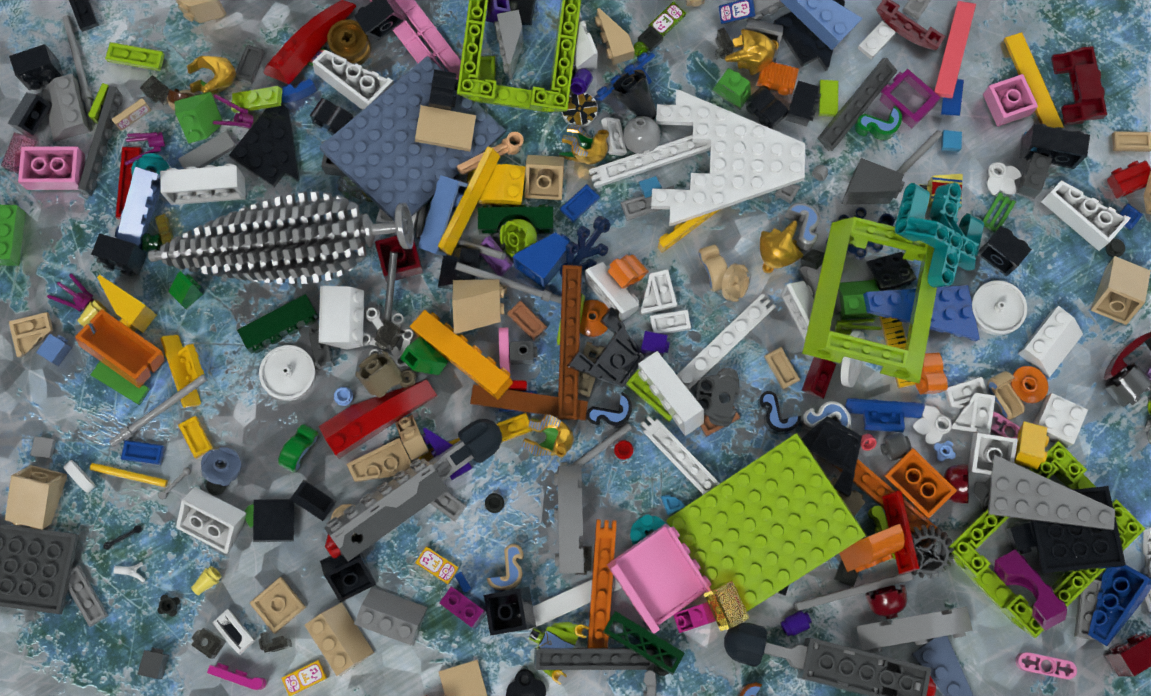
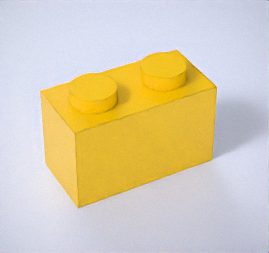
(1031, 445)

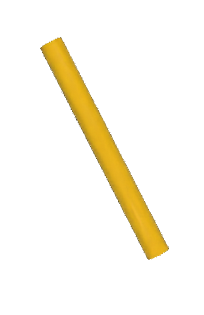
(128, 475)

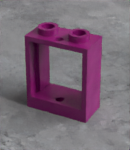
(907, 116)
(456, 602)

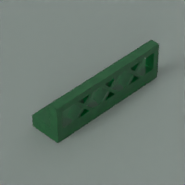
(645, 638)

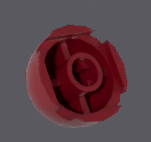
(959, 478)
(887, 601)

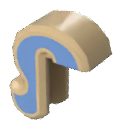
(714, 266)
(1005, 397)
(513, 570)

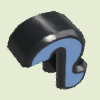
(611, 418)
(772, 418)

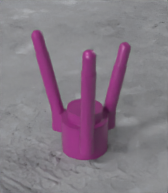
(241, 119)
(154, 139)
(81, 299)

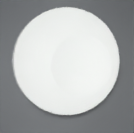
(999, 308)
(851, 367)
(287, 373)

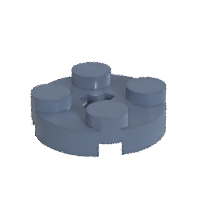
(225, 475)

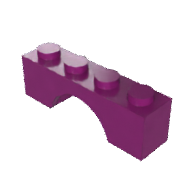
(1014, 570)

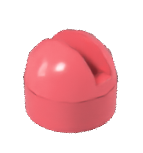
(871, 442)

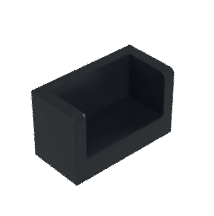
(313, 500)

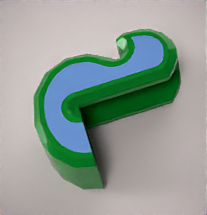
(877, 127)
(297, 447)

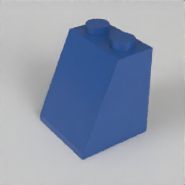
(543, 259)

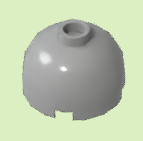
(641, 134)

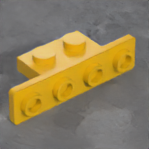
(183, 366)

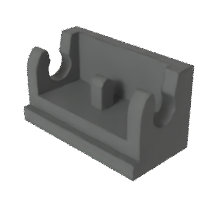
(321, 352)

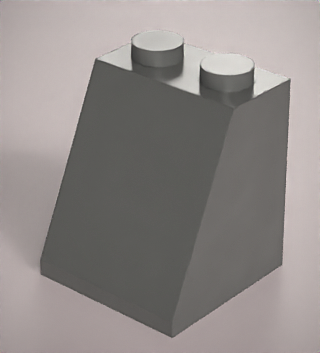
(873, 184)

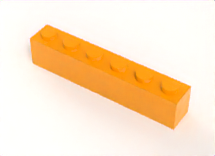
(461, 354)

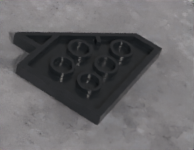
(803, 41)
(269, 147)

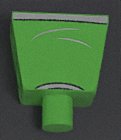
(733, 88)

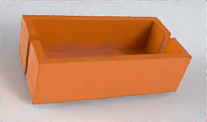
(120, 348)

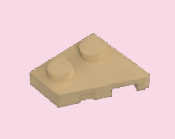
(29, 332)

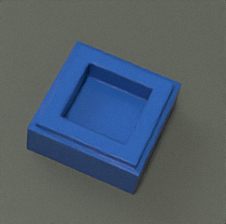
(1131, 212)
(463, 582)

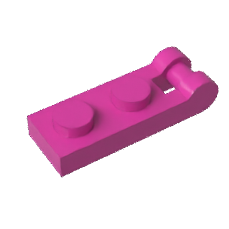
(239, 676)

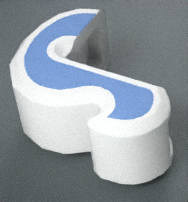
(831, 409)

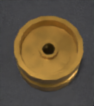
(349, 41)

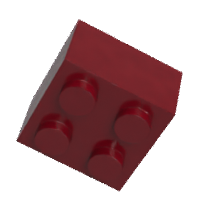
(407, 260)
(1131, 656)

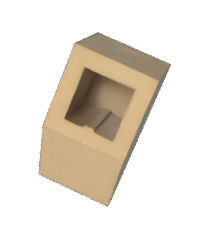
(411, 437)

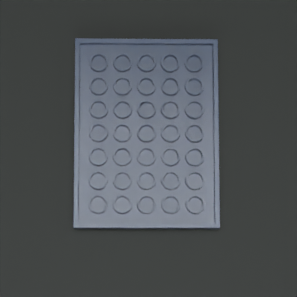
(381, 149)

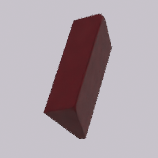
(819, 377)

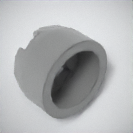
(820, 172)

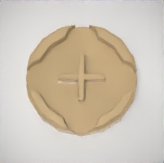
(735, 282)

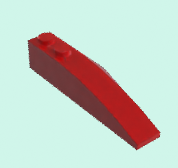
(306, 43)
(372, 416)

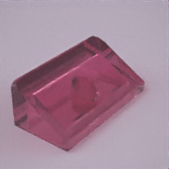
(12, 156)

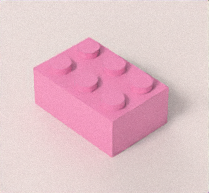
(51, 168)

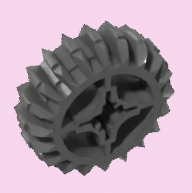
(939, 561)

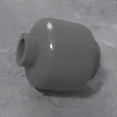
(895, 446)

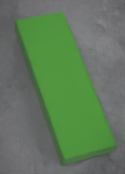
(119, 384)

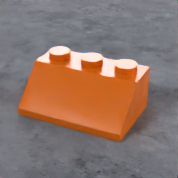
(920, 483)

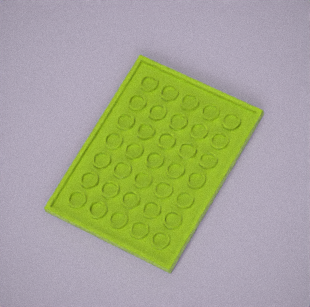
(767, 524)

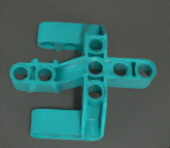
(952, 244)

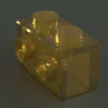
(726, 606)

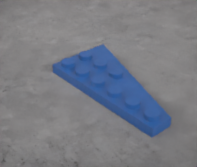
(950, 313)

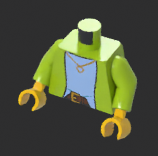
(558, 636)

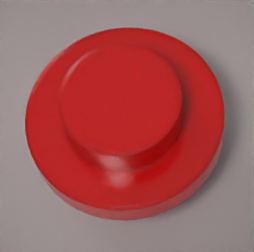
(623, 450)

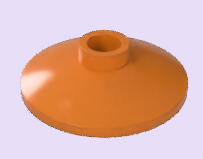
(593, 327)
(1035, 381)

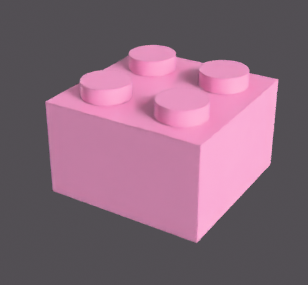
(1010, 100)

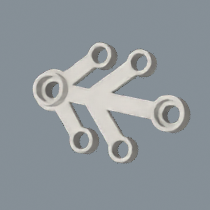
(377, 322)

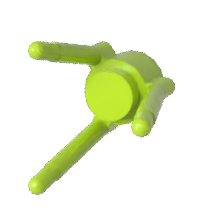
(845, 326)

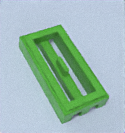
(1005, 201)

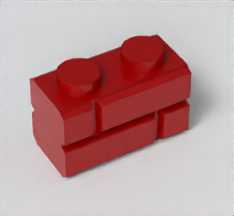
(1130, 179)

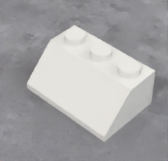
(611, 292)
(799, 303)
(341, 316)
(1052, 341)
(210, 519)

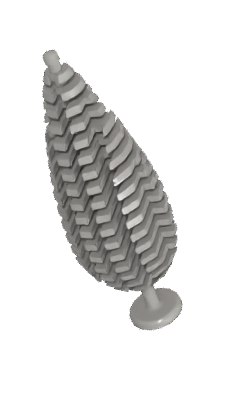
(284, 240)

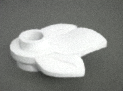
(1004, 181)
(929, 425)

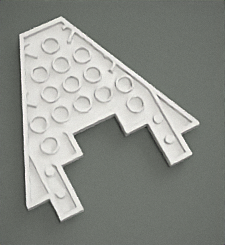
(743, 159)

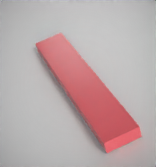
(955, 49)

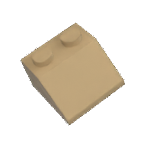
(201, 10)
(544, 177)

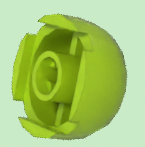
(517, 236)

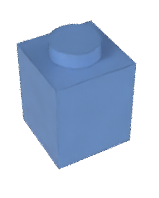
(54, 349)

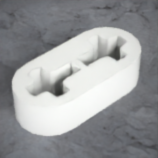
(79, 476)

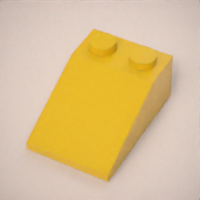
(504, 186)
(132, 311)

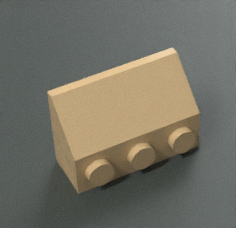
(339, 639)

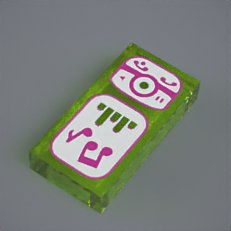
(668, 19)

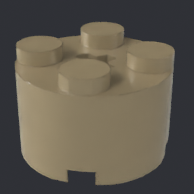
(379, 374)

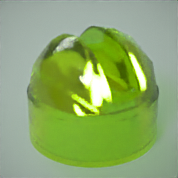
(640, 48)

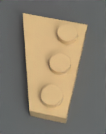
(380, 463)

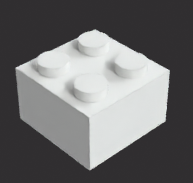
(1061, 419)
(983, 449)

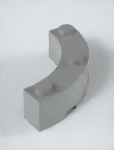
(569, 519)
(914, 629)

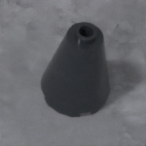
(635, 94)

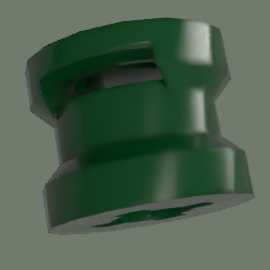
(151, 242)

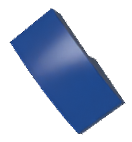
(303, 90)
(953, 105)

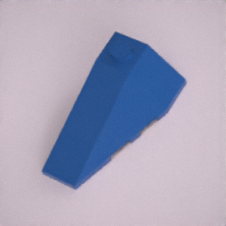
(1118, 599)

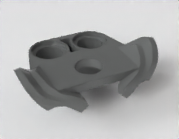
(724, 382)

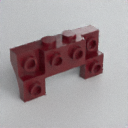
(1085, 85)

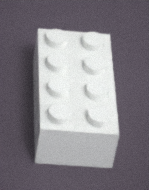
(203, 184)

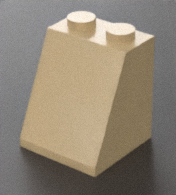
(1121, 290)
(476, 303)
(34, 496)

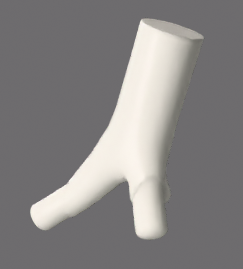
(131, 571)

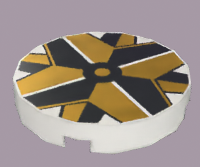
(581, 110)

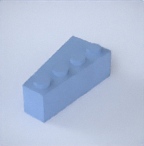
(824, 18)
(443, 205)

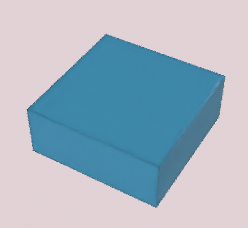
(951, 141)
(647, 185)

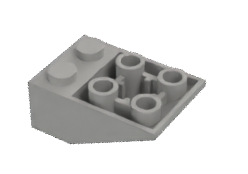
(510, 39)

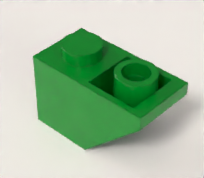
(185, 290)
(423, 358)

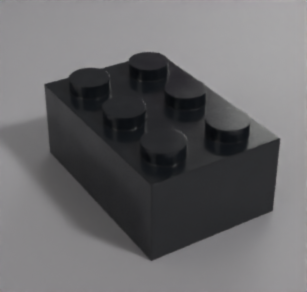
(1063, 146)

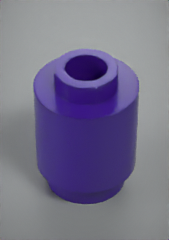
(581, 81)
(796, 623)

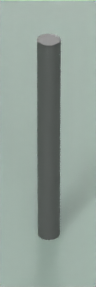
(390, 285)

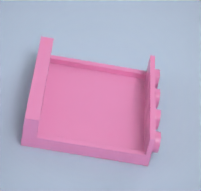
(659, 576)

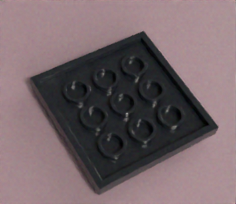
(1078, 547)

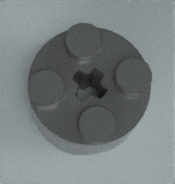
(1128, 385)

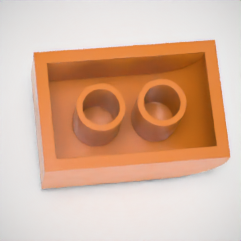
(873, 549)

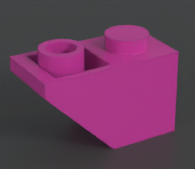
(694, 617)

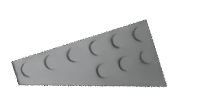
(1030, 496)

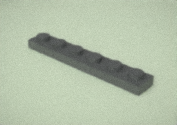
(857, 104)
(99, 144)
(591, 659)

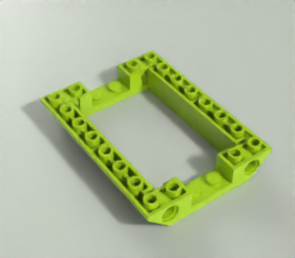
(536, 99)
(834, 346)
(1070, 584)

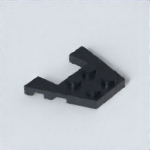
(617, 359)
(837, 446)

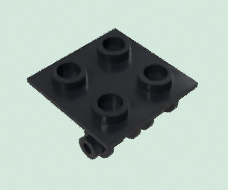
(891, 271)

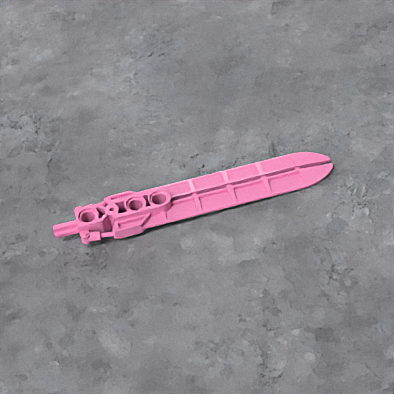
(429, 34)

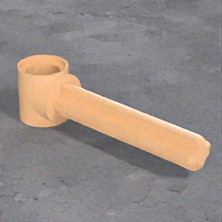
(501, 149)

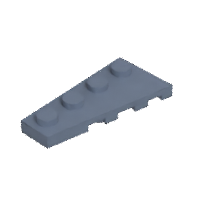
(944, 667)

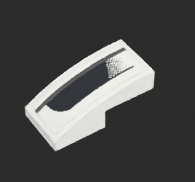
(233, 631)

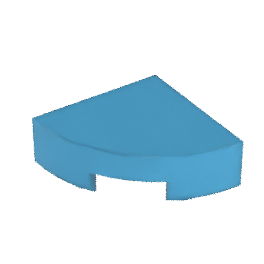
(672, 504)

